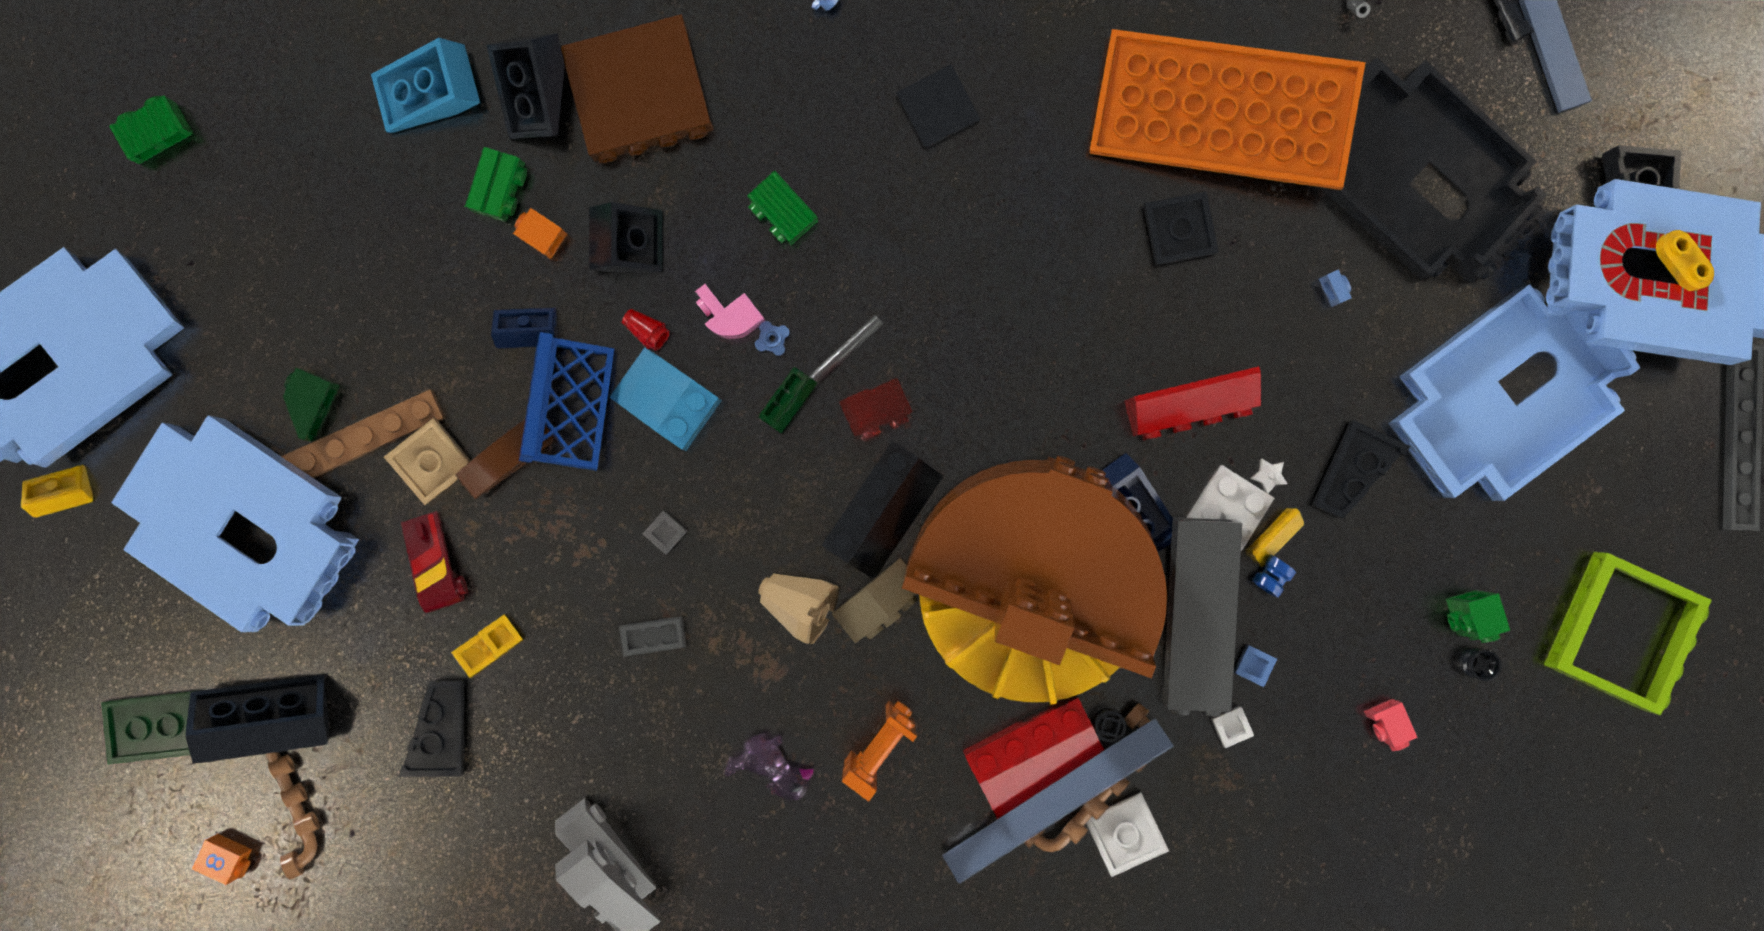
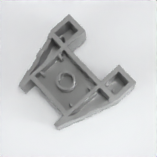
(602, 870)

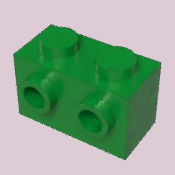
(1477, 616)

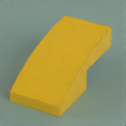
(487, 646)

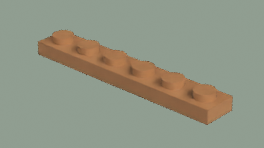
(366, 435)

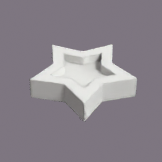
(1269, 475)

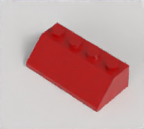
(1194, 402)

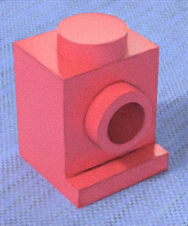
(1392, 724)

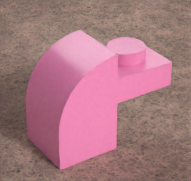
(732, 322)

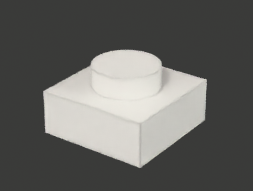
(1232, 727)

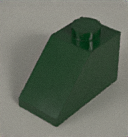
(308, 401)

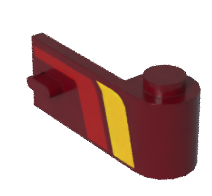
(430, 564)

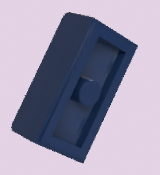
(522, 326)

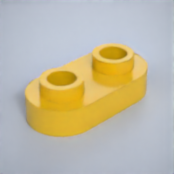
(1685, 262)

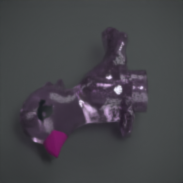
(767, 760)

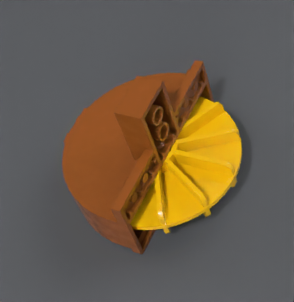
(1039, 581)

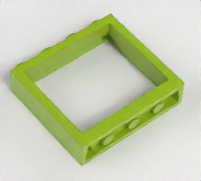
(1582, 612)

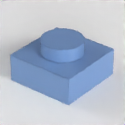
(1336, 287)
(1255, 665)

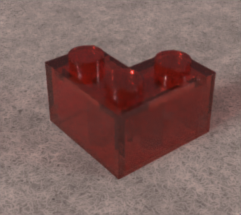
(876, 408)

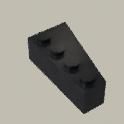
(1650, 167)

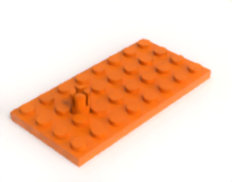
(1227, 108)

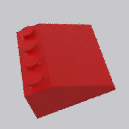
(1033, 754)

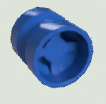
(1279, 571)

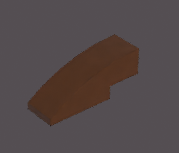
(496, 462)

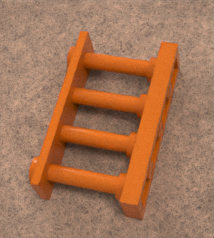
(861, 769)

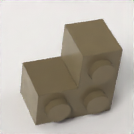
(876, 604)

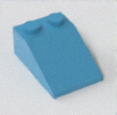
(425, 86)
(665, 399)

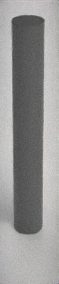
(846, 349)

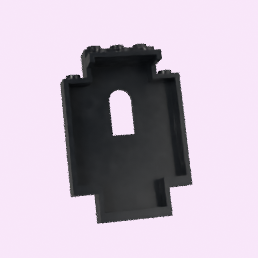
(1432, 122)

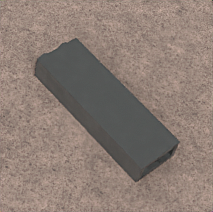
(1202, 615)

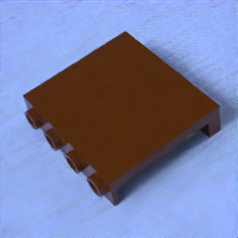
(637, 89)

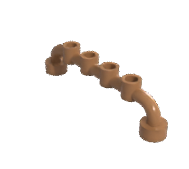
(1094, 808)
(304, 824)

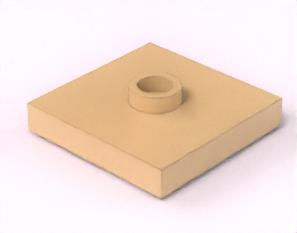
(428, 460)

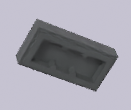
(652, 636)

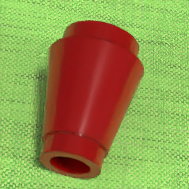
(646, 329)

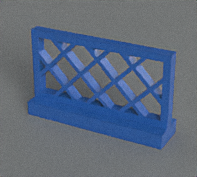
(539, 397)

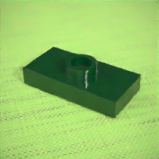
(787, 399)

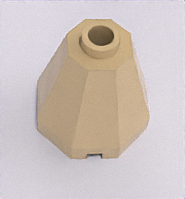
(799, 604)

